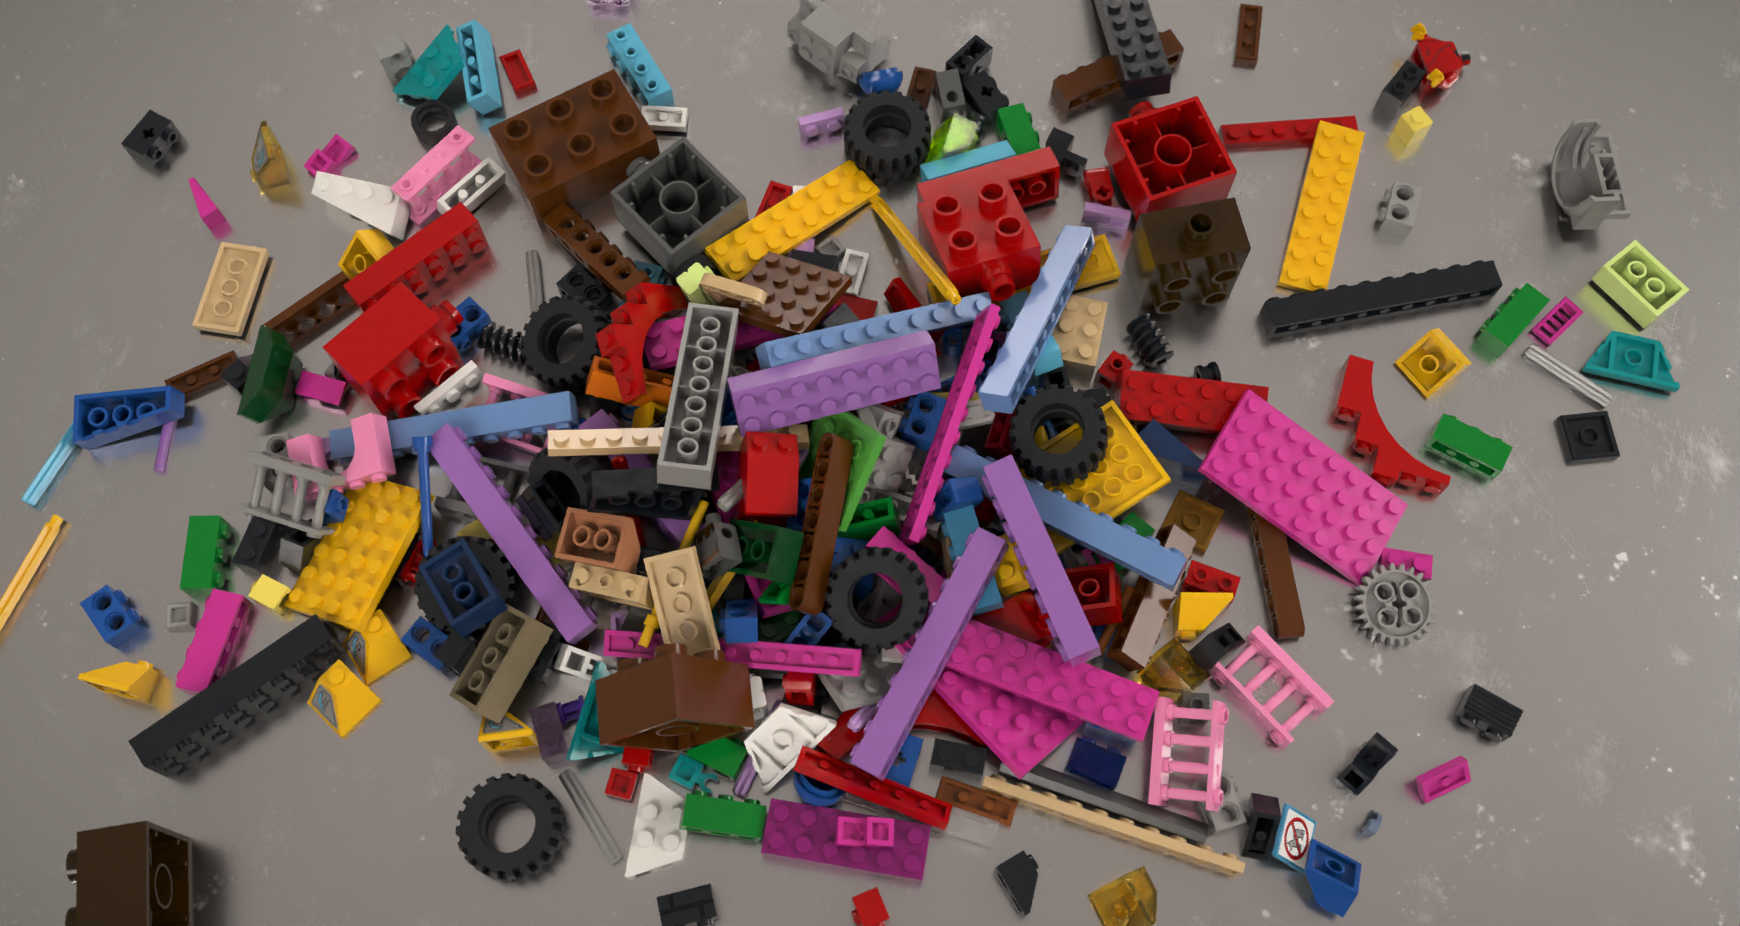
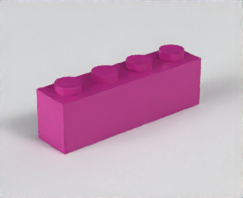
(933, 581)
(212, 641)

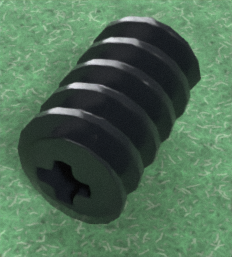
(1148, 342)
(502, 343)

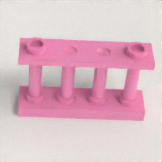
(429, 167)
(497, 387)
(1296, 680)
(1163, 765)

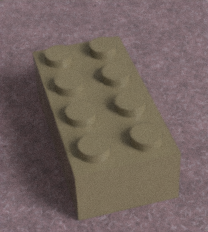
(500, 663)

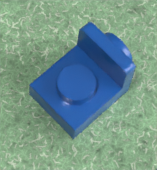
(335, 507)

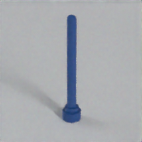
(423, 446)

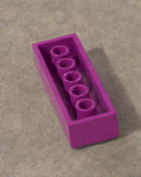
(807, 837)

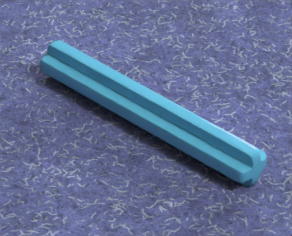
(49, 469)

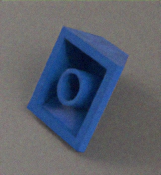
(1332, 877)

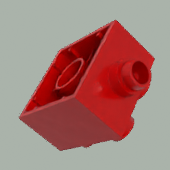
(1168, 157)
(981, 240)
(397, 351)

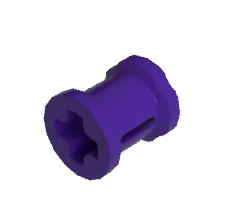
(570, 710)

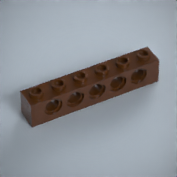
(594, 250)

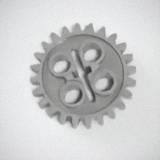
(1418, 603)

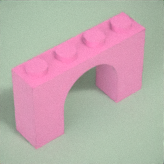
(371, 461)

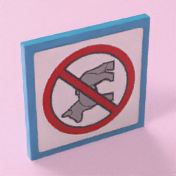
(1293, 838)

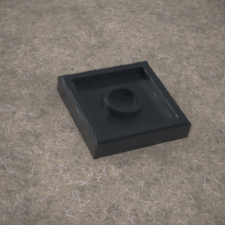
(1588, 437)

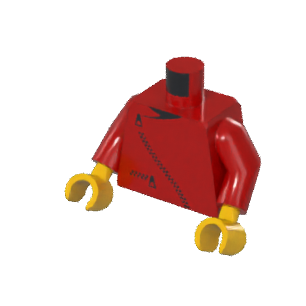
(1437, 58)

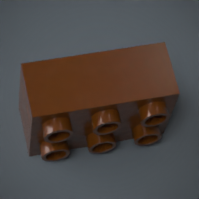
(574, 145)

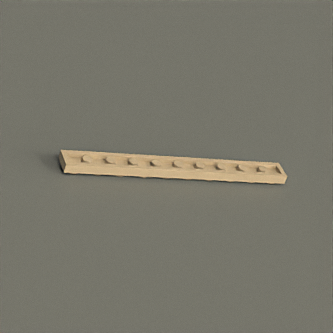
(644, 440)
(1121, 828)

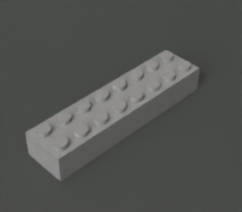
(698, 397)

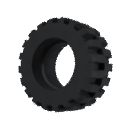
(887, 110)
(545, 332)
(1058, 404)
(564, 471)
(490, 557)
(851, 623)
(482, 807)

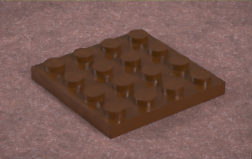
(796, 295)

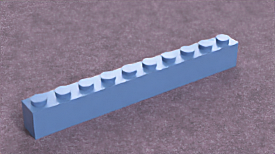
(1036, 320)
(833, 339)
(479, 423)
(1083, 526)

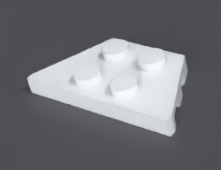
(780, 738)
(656, 829)

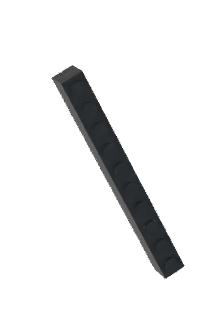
(1380, 297)

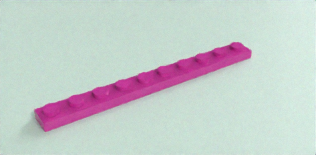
(757, 655)

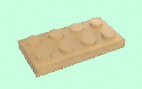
(231, 289)
(682, 600)

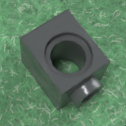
(1193, 700)

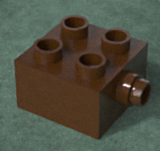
(674, 700)

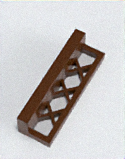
(312, 305)

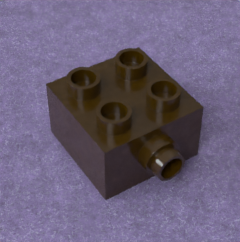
(1187, 255)
(130, 877)

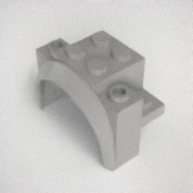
(826, 37)
(1591, 188)
(895, 453)

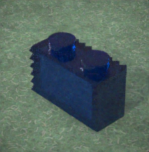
(1095, 762)

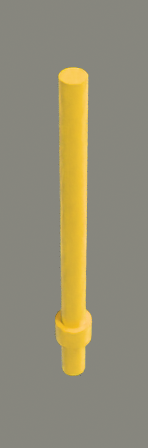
(652, 620)

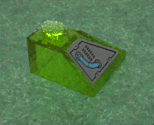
(952, 137)

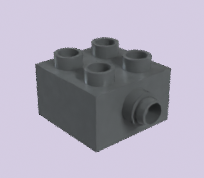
(677, 204)

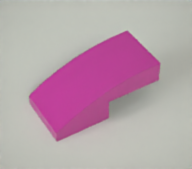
(331, 157)
(321, 388)
(864, 832)

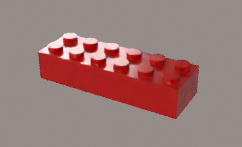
(1031, 176)
(421, 258)
(1179, 400)

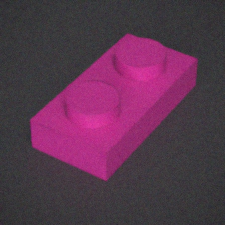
(1421, 562)
(1443, 779)

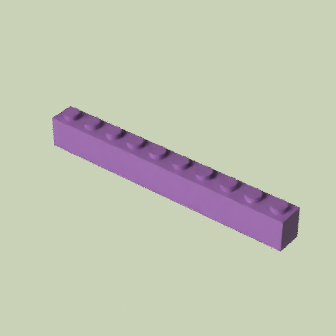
(512, 534)
(929, 653)

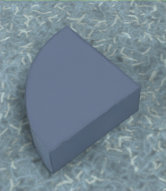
(1371, 824)

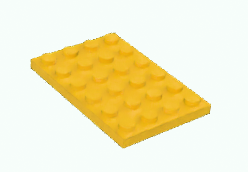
(1122, 478)
(360, 557)

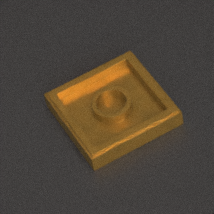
(1195, 518)

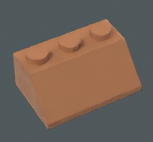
(599, 540)

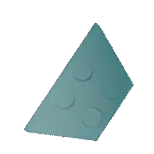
(433, 69)
(1633, 361)
(586, 735)

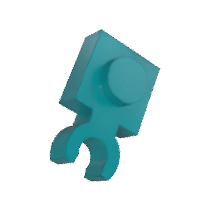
(689, 773)

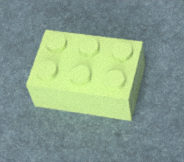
(1640, 284)

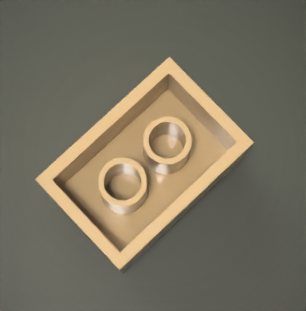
(1080, 334)

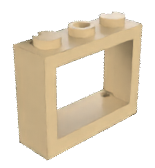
(612, 585)

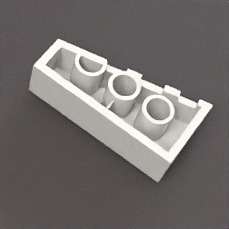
(366, 201)

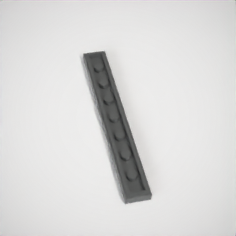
(1115, 802)

